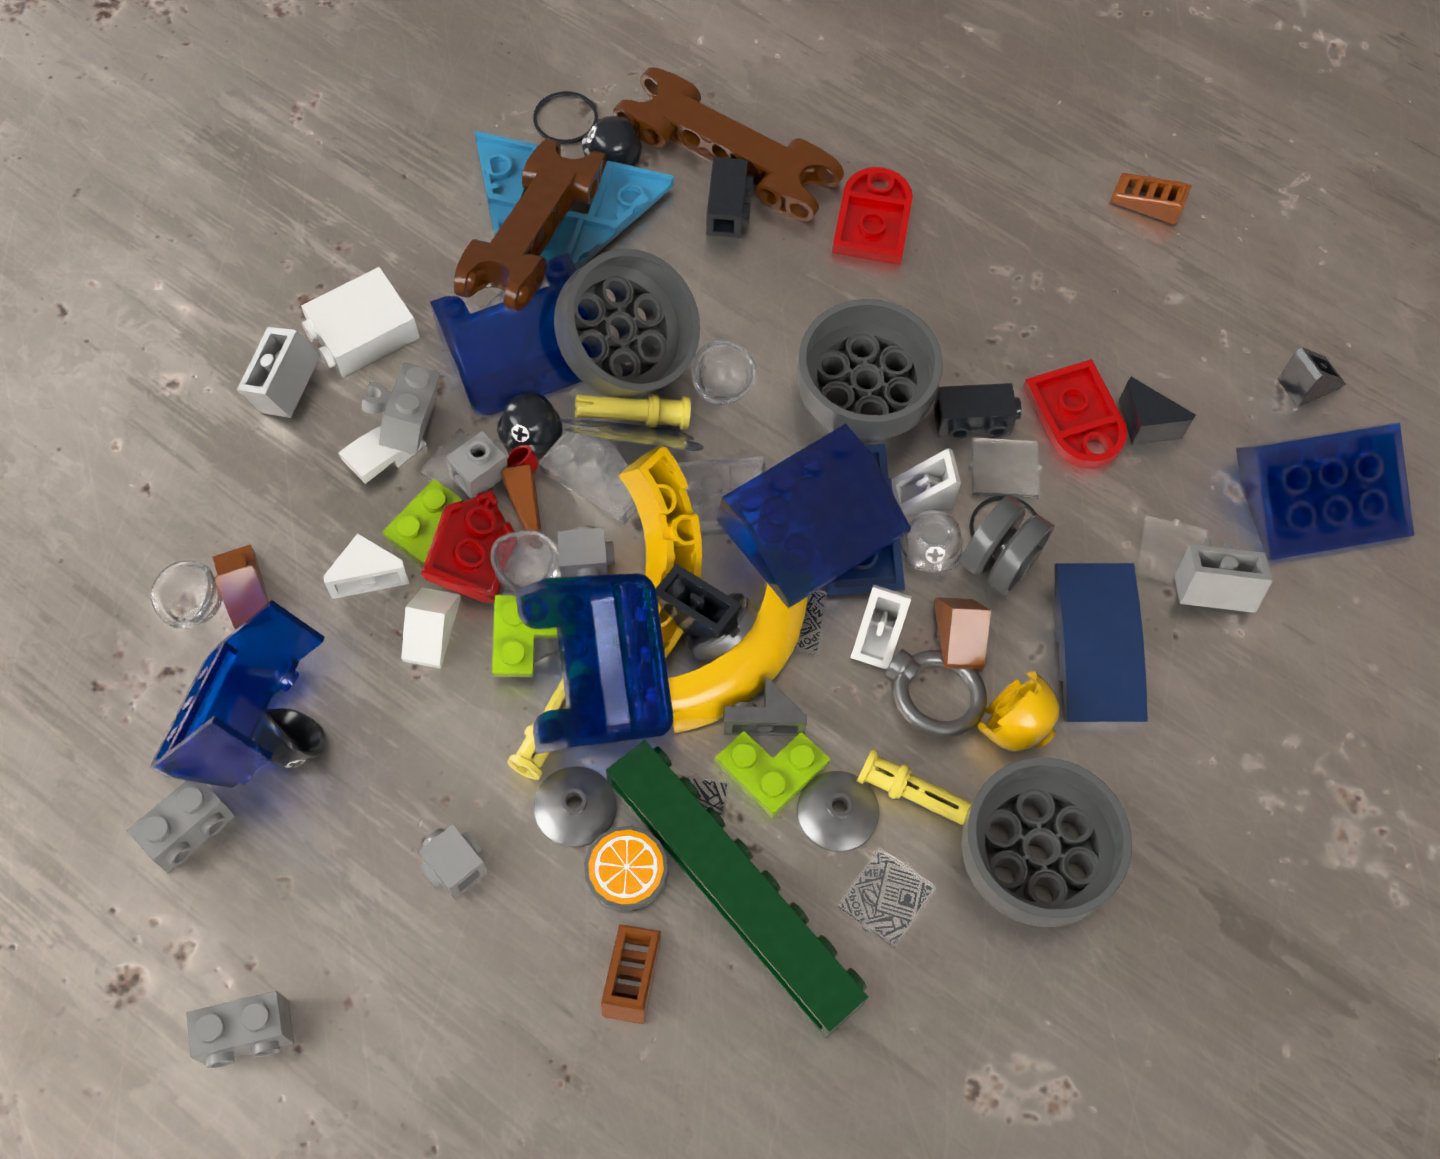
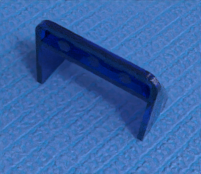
(504, 349)

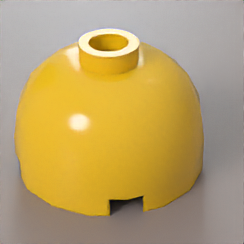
(1022, 715)

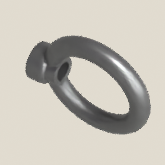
(902, 672)

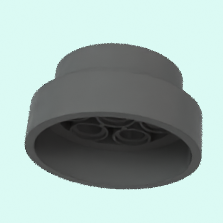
(668, 332)
(888, 339)
(1061, 794)

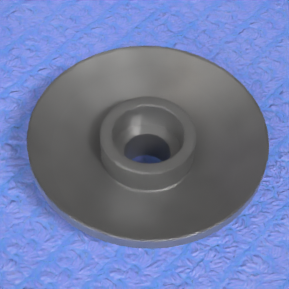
(574, 825)
(832, 829)

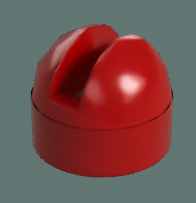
(522, 456)

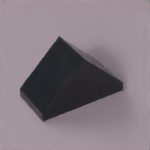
(1309, 377)
(1152, 415)
(696, 604)

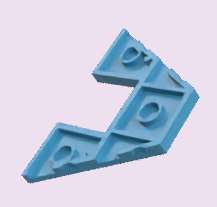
(619, 201)

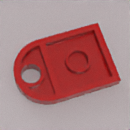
(874, 220)
(1076, 411)

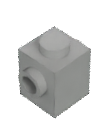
(477, 464)
(584, 552)
(452, 860)

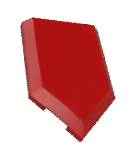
(463, 547)

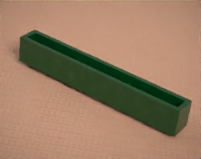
(737, 889)

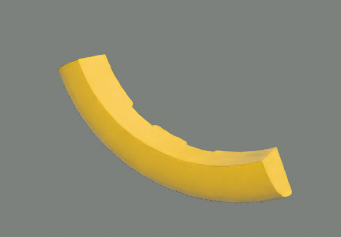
(668, 524)
(741, 672)

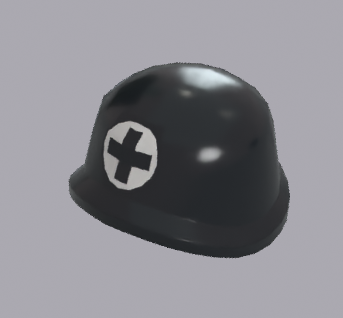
(615, 138)
(529, 421)
(289, 736)

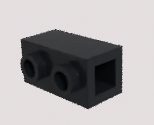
(727, 197)
(976, 410)

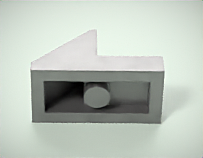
(777, 717)

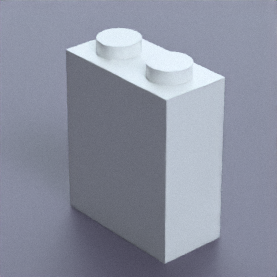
(359, 322)

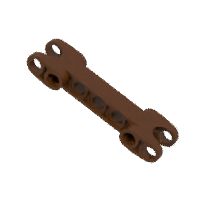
(777, 169)
(513, 255)

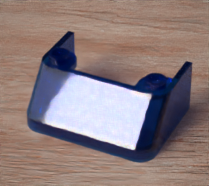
(222, 708)

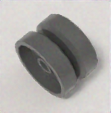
(1003, 542)

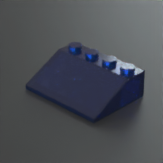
(1327, 490)
(813, 515)

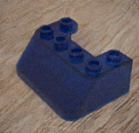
(607, 656)

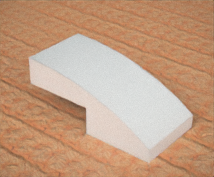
(369, 458)

